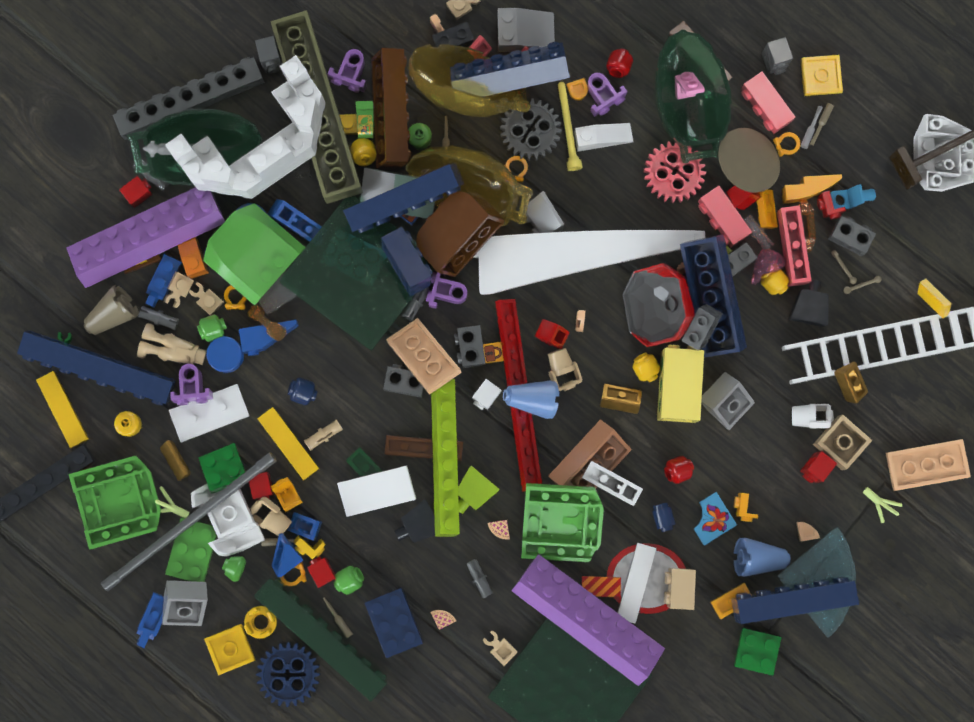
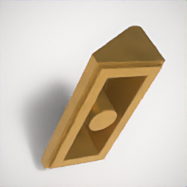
(851, 382)
(621, 398)
(175, 460)

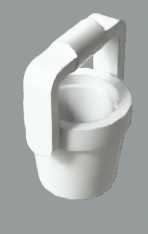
(806, 416)

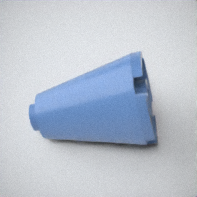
(533, 398)
(758, 557)

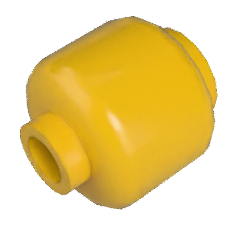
(363, 152)
(775, 282)
(646, 367)
(122, 426)

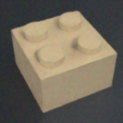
(842, 442)
(680, 588)

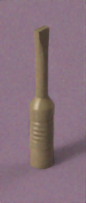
(822, 121)
(446, 142)
(273, 541)
(339, 621)

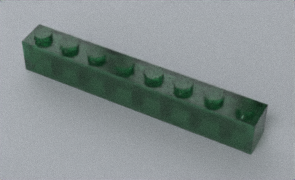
(321, 639)

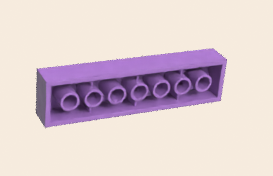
(144, 235)
(588, 620)

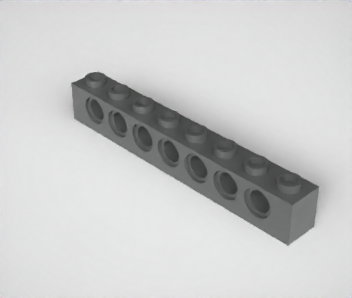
(199, 100)

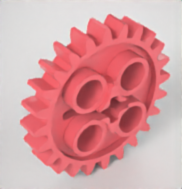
(665, 186)

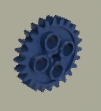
(288, 692)

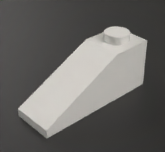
(602, 136)
(612, 483)

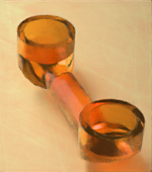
(806, 209)
(273, 329)

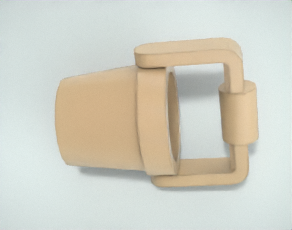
(562, 364)
(275, 521)

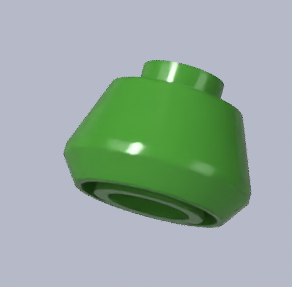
(234, 567)

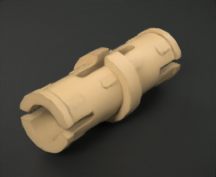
(323, 435)

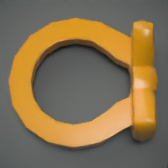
(777, 141)
(520, 177)
(229, 305)
(302, 577)

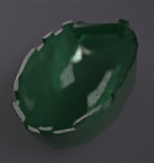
(694, 119)
(227, 130)

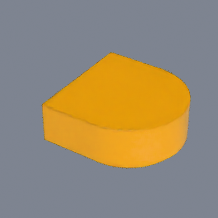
(577, 89)

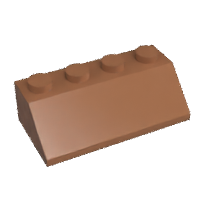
(600, 446)

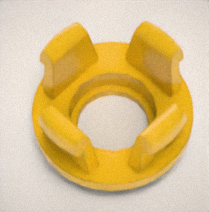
(250, 627)

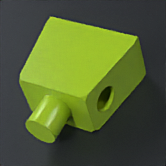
(474, 490)

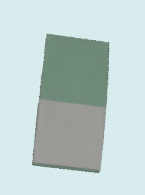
(380, 181)

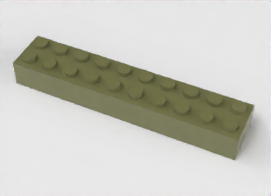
(333, 155)

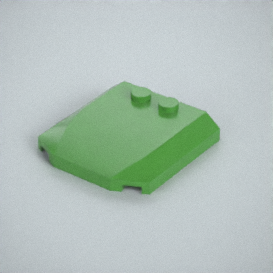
(251, 251)
(116, 501)
(561, 522)

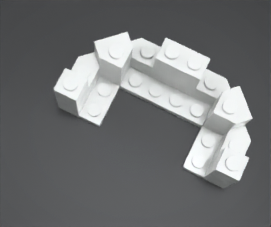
(270, 159)

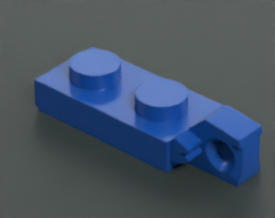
(158, 286)
(150, 620)

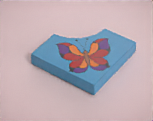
(714, 519)

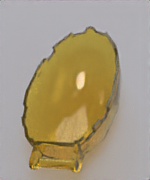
(432, 75)
(482, 178)

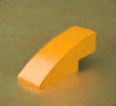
(808, 187)

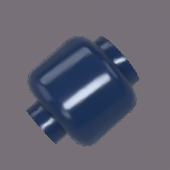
(302, 391)

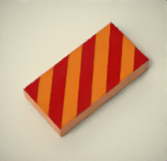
(602, 586)

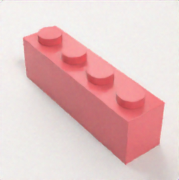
(794, 245)

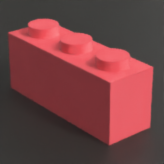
(767, 103)
(724, 216)

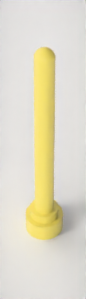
(574, 162)

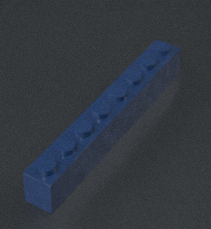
(96, 367)

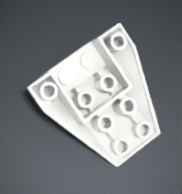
(950, 168)

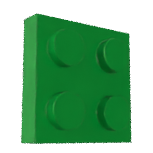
(222, 467)
(757, 651)

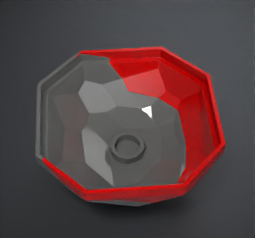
(658, 305)

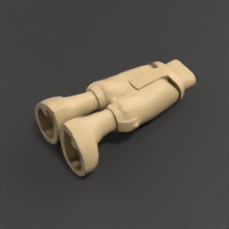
(174, 348)

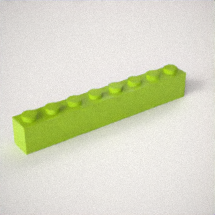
(445, 461)

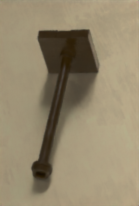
(906, 166)

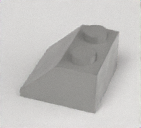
(543, 215)
(727, 400)
(184, 603)

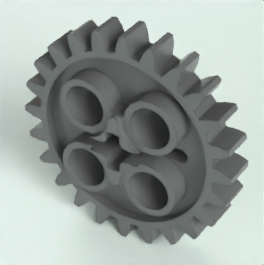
(545, 138)

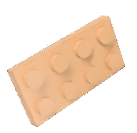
(423, 356)
(928, 465)

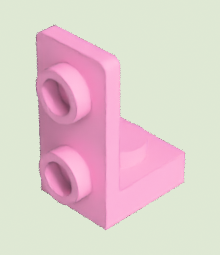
(687, 85)

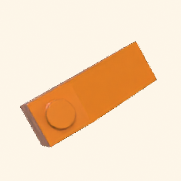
(192, 258)

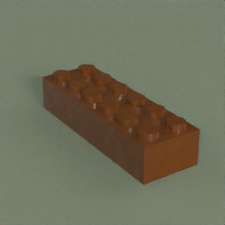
(390, 109)

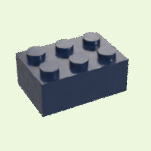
(406, 261)
(394, 622)

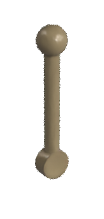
(853, 280)
(847, 290)

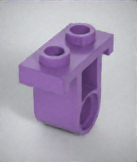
(350, 73)
(605, 95)
(443, 291)
(192, 388)

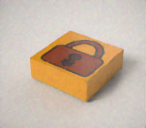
(493, 352)

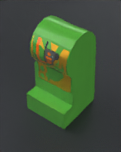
(365, 119)

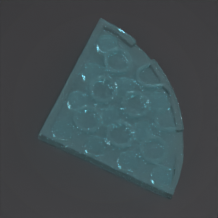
(823, 561)

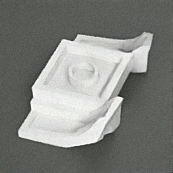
(231, 522)

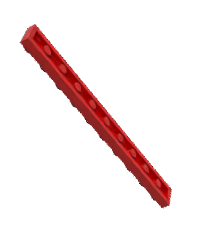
(516, 375)

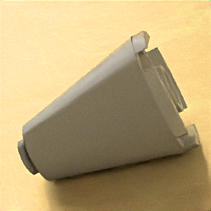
(110, 311)

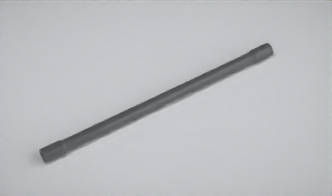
(260, 466)

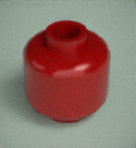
(619, 63)
(679, 469)

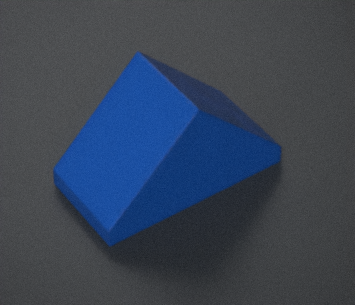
(305, 526)
(285, 556)

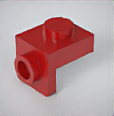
(826, 205)

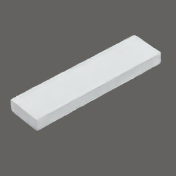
(636, 582)

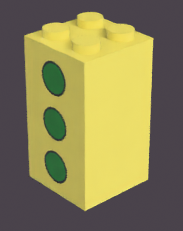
(680, 384)

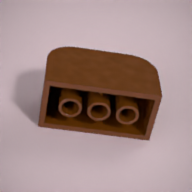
(457, 232)

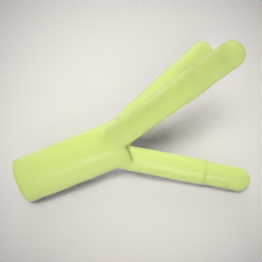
(880, 501)
(172, 507)

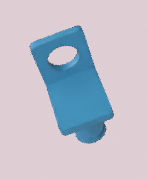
(853, 197)

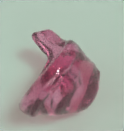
(767, 262)

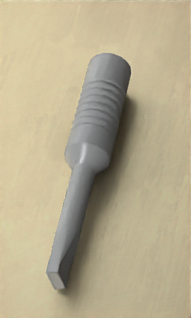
(810, 130)

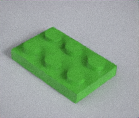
(192, 553)

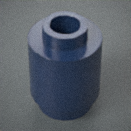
(663, 517)

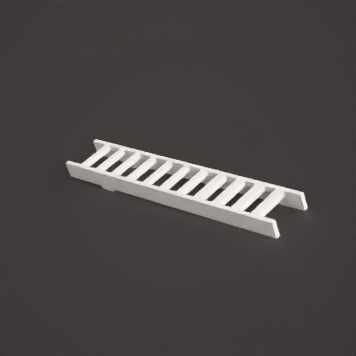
(936, 330)

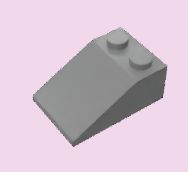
(524, 28)

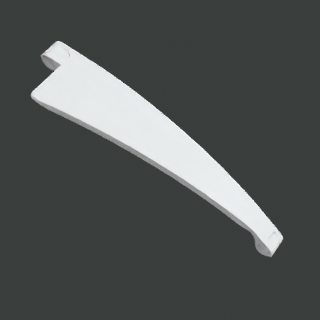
(536, 257)

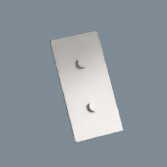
(202, 418)
(376, 491)

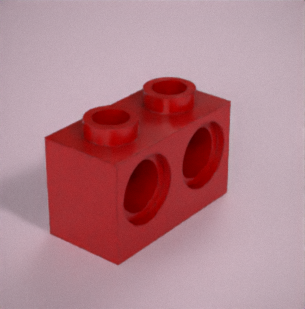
(818, 467)

